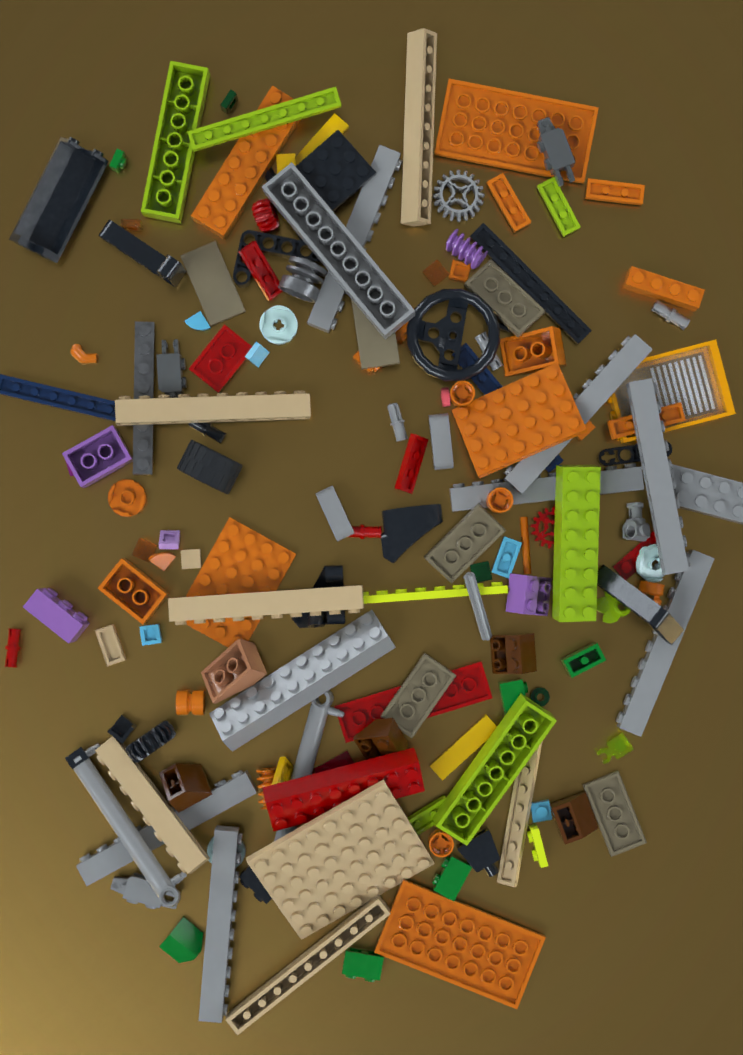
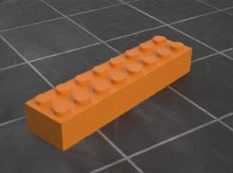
(242, 173)

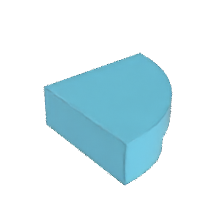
(198, 322)

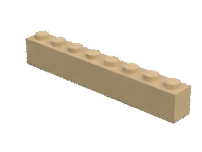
(153, 806)

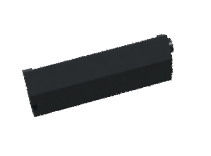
(59, 199)

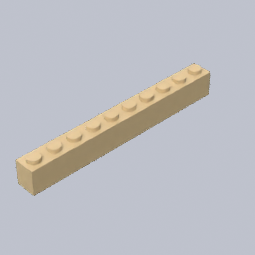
(419, 127)
(212, 409)
(266, 603)
(307, 964)

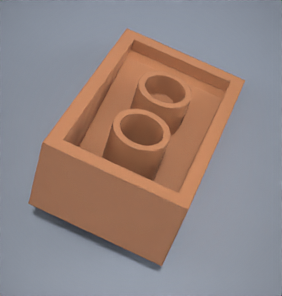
(233, 671)

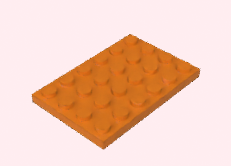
(519, 420)
(239, 564)

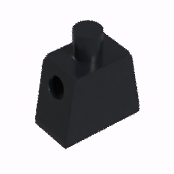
(481, 852)

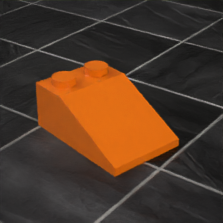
(532, 351)

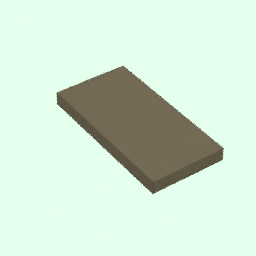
(213, 283)
(508, 300)
(373, 348)
(464, 543)
(418, 694)
(614, 813)

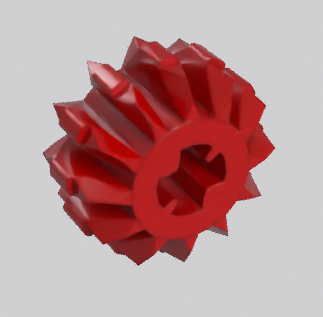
(265, 215)

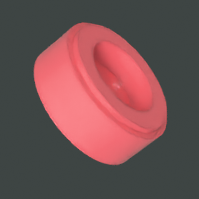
(445, 396)

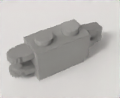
(137, 890)

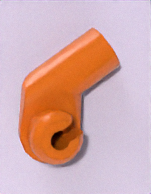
(81, 356)

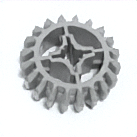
(463, 202)

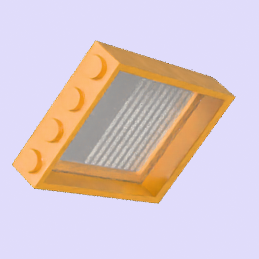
(685, 376)

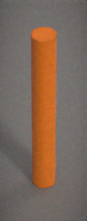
(525, 545)

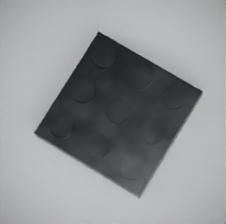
(336, 170)

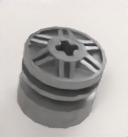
(303, 276)

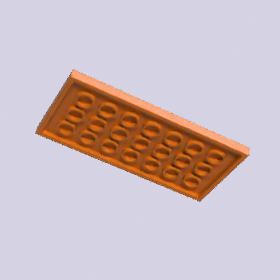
(502, 129)
(459, 944)

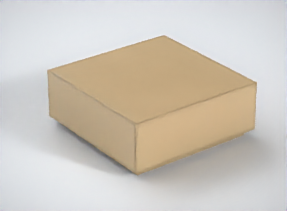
(191, 559)

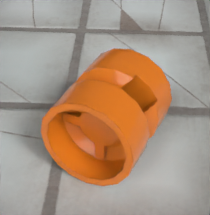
(462, 393)
(499, 500)
(652, 589)
(190, 702)
(440, 843)

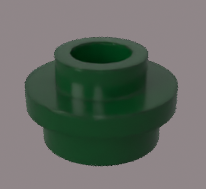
(540, 690)

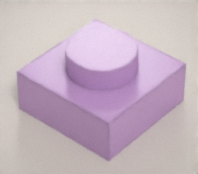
(169, 539)

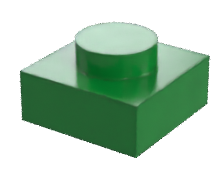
(118, 161)

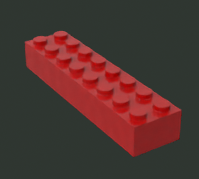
(312, 795)

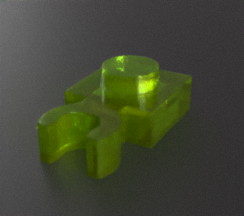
(617, 746)

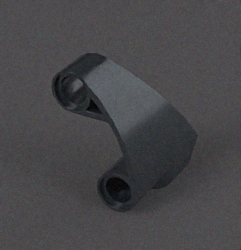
(406, 526)
(330, 577)

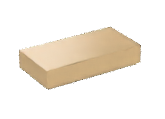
(110, 645)

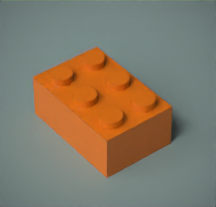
(133, 591)

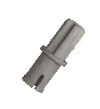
(397, 422)

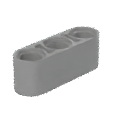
(441, 441)
(334, 513)

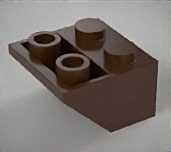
(513, 653)
(380, 738)
(185, 785)
(574, 817)

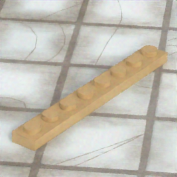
(518, 822)

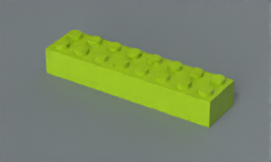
(172, 150)
(576, 543)
(494, 769)

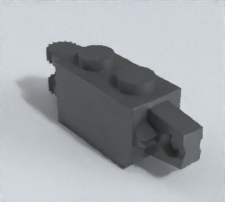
(555, 150)
(170, 370)

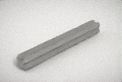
(477, 605)

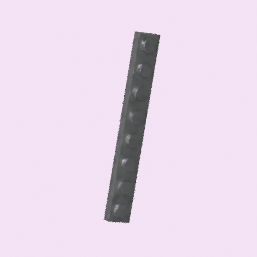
(143, 386)

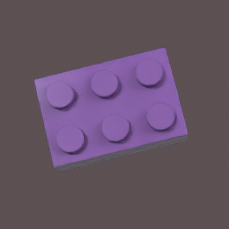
(98, 456)
(57, 614)

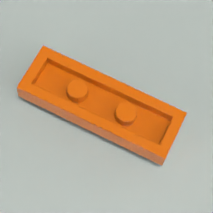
(614, 191)
(508, 202)

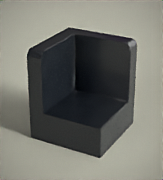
(122, 729)

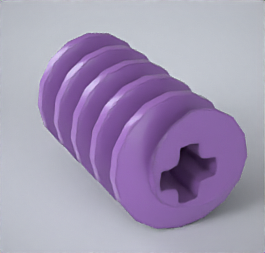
(465, 249)

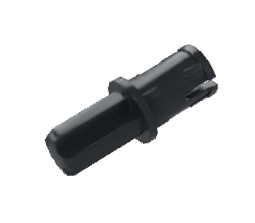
(209, 430)

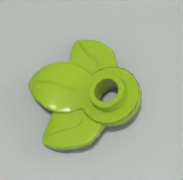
(609, 607)

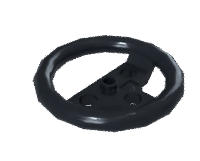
(418, 331)

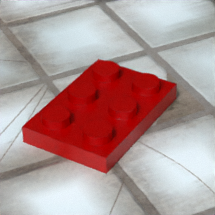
(221, 358)

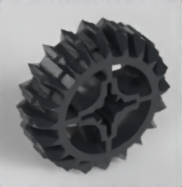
(150, 741)

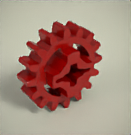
(544, 520)

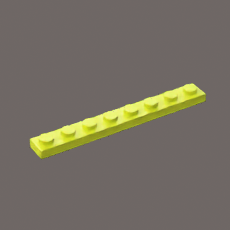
(438, 592)

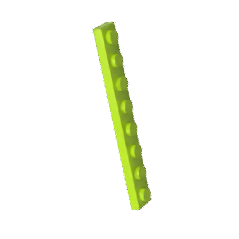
(264, 119)

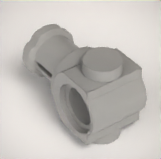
(636, 527)

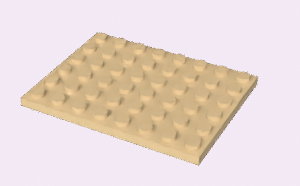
(340, 860)

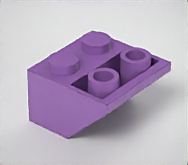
(528, 594)

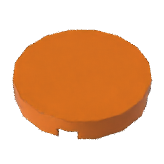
(127, 497)

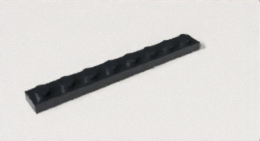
(530, 283)

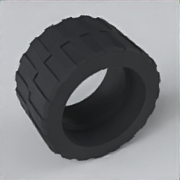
(209, 467)

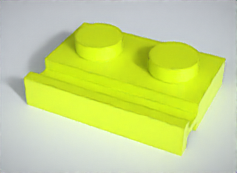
(538, 852)

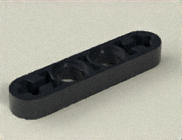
(634, 455)

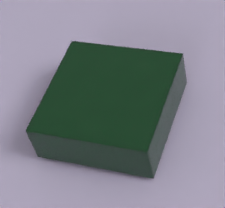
(229, 101)
(481, 571)

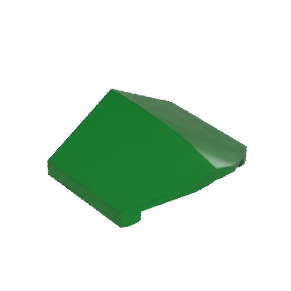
(183, 942)

